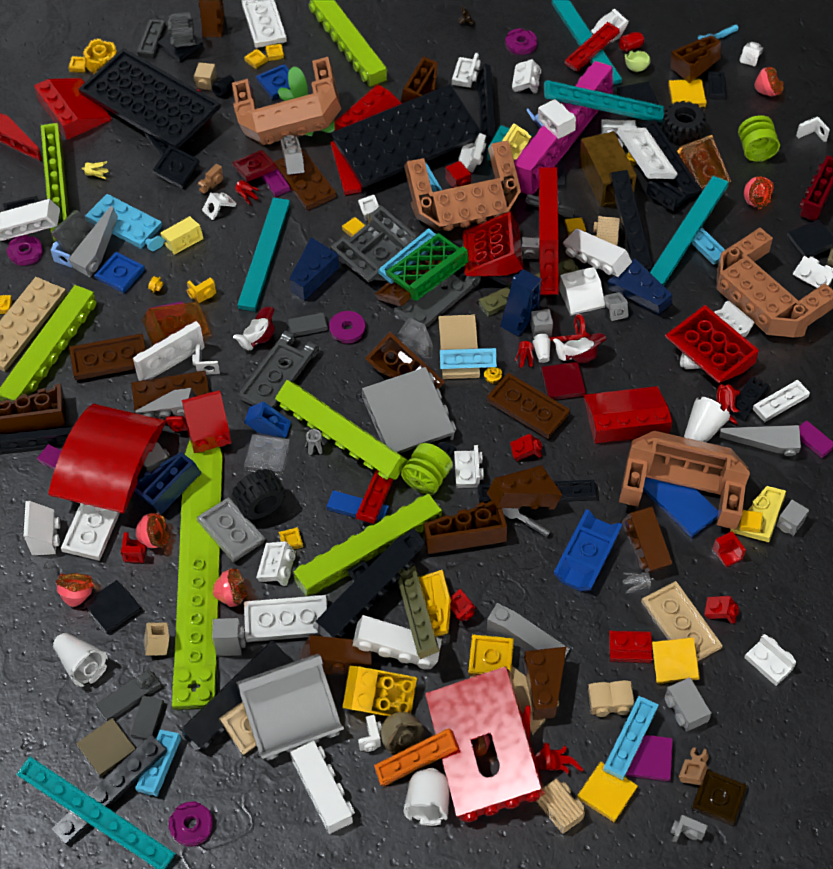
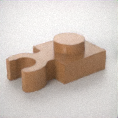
(213, 177)
(694, 769)

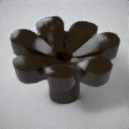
(465, 17)

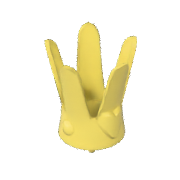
(93, 169)

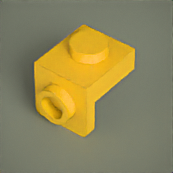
(202, 291)

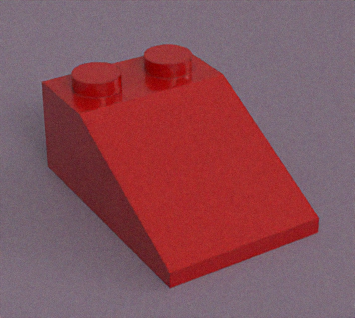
(206, 421)

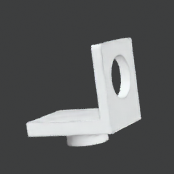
(813, 126)
(218, 200)
(197, 360)

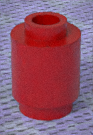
(631, 41)

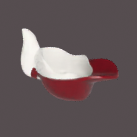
(259, 331)
(580, 350)

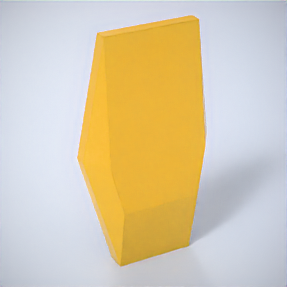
(437, 600)

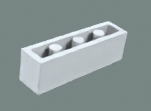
(28, 219)
(597, 252)
(390, 641)
(321, 787)

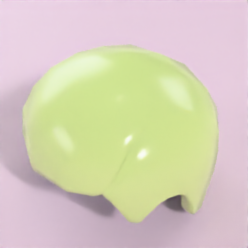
(637, 61)

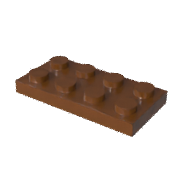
(310, 186)
(395, 293)
(106, 356)
(152, 389)
(528, 405)

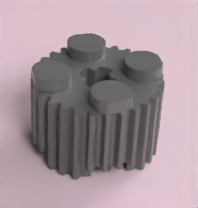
(181, 29)

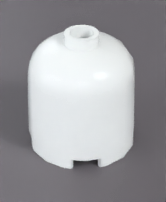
(427, 797)

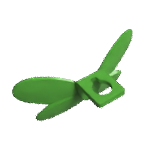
(299, 88)

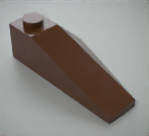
(396, 359)

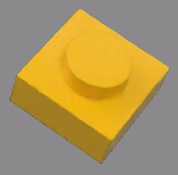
(5, 303)

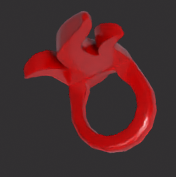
(578, 335)
(726, 398)
(555, 760)

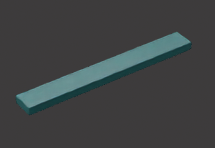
(581, 32)
(603, 101)
(689, 229)
(263, 254)
(96, 814)

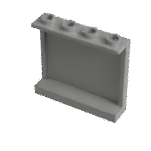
(408, 411)
(289, 706)

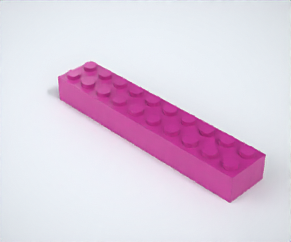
(545, 147)

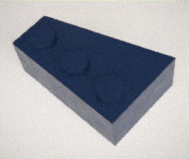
(313, 269)
(642, 287)
(522, 299)
(167, 482)

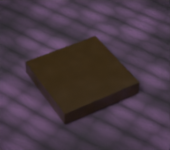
(719, 797)

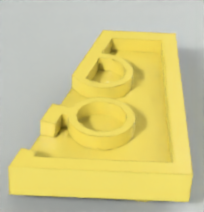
(770, 503)

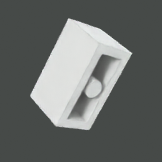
(556, 118)

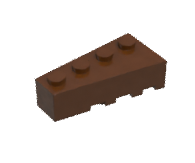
(33, 412)
(466, 529)

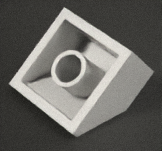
(582, 291)
(41, 529)

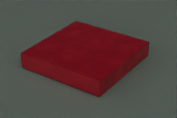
(254, 165)
(563, 381)

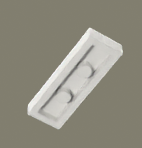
(781, 401)

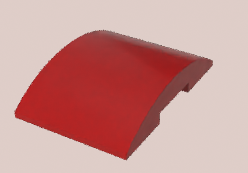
(104, 457)

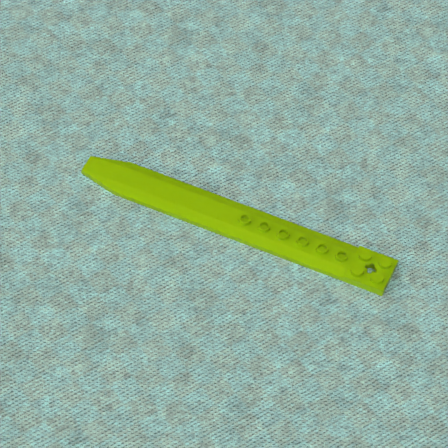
(198, 571)

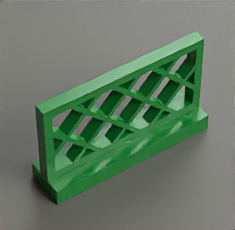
(436, 273)

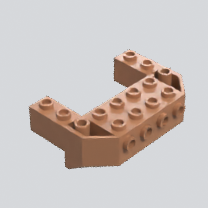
(291, 116)
(465, 203)
(761, 296)
(689, 465)

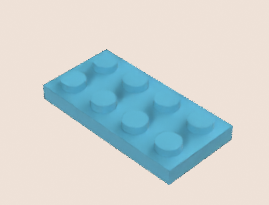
(131, 223)

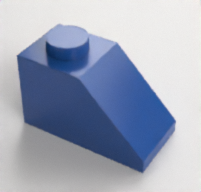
(267, 420)

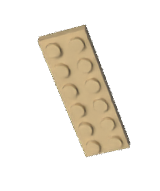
(26, 318)

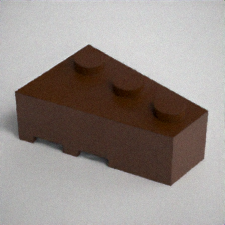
(212, 17)
(647, 540)
(336, 654)

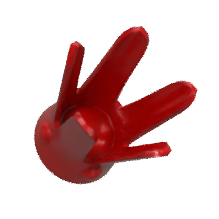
(244, 188)
(525, 349)

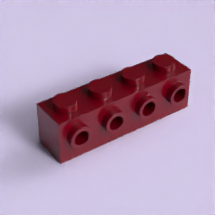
(819, 191)

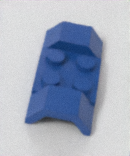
(586, 552)

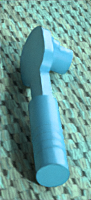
(723, 33)
(154, 243)

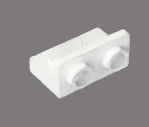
(613, 125)
(467, 468)
(276, 563)
(771, 659)

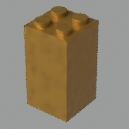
(598, 159)

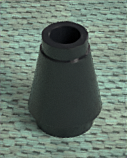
(222, 85)

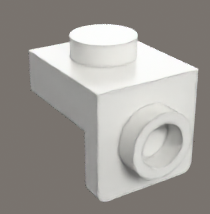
(751, 53)
(368, 205)
(373, 741)

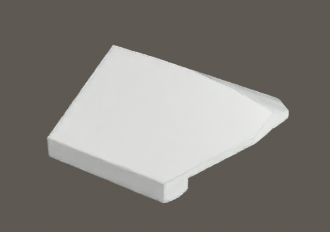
(615, 19)

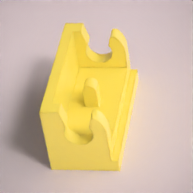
(518, 140)
(182, 235)

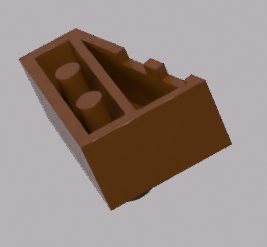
(696, 57)
(421, 81)
(525, 488)
(543, 678)

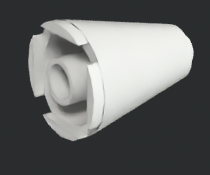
(705, 420)
(80, 659)

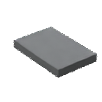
(230, 529)

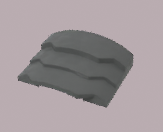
(374, 244)

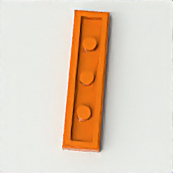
(416, 757)

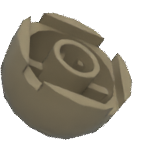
(400, 732)

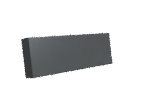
(150, 38)

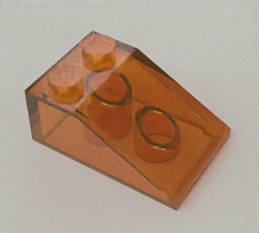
(703, 160)
(167, 320)

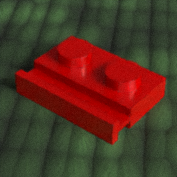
(630, 646)

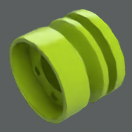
(758, 138)
(426, 468)

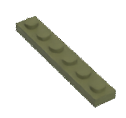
(497, 301)
(418, 613)

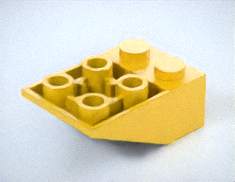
(378, 691)

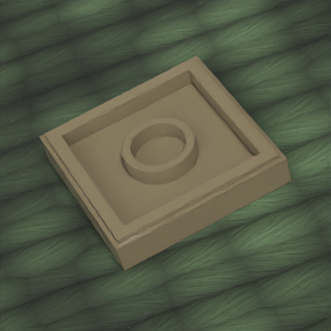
(105, 747)

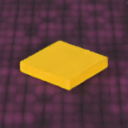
(684, 91)
(489, 654)
(675, 660)
(606, 793)

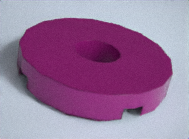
(521, 48)
(28, 257)
(345, 318)
(195, 835)

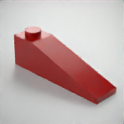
(14, 137)

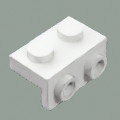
(466, 71)
(526, 76)
(471, 153)
(813, 273)
(735, 318)

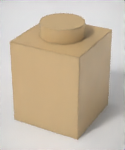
(205, 76)
(156, 638)

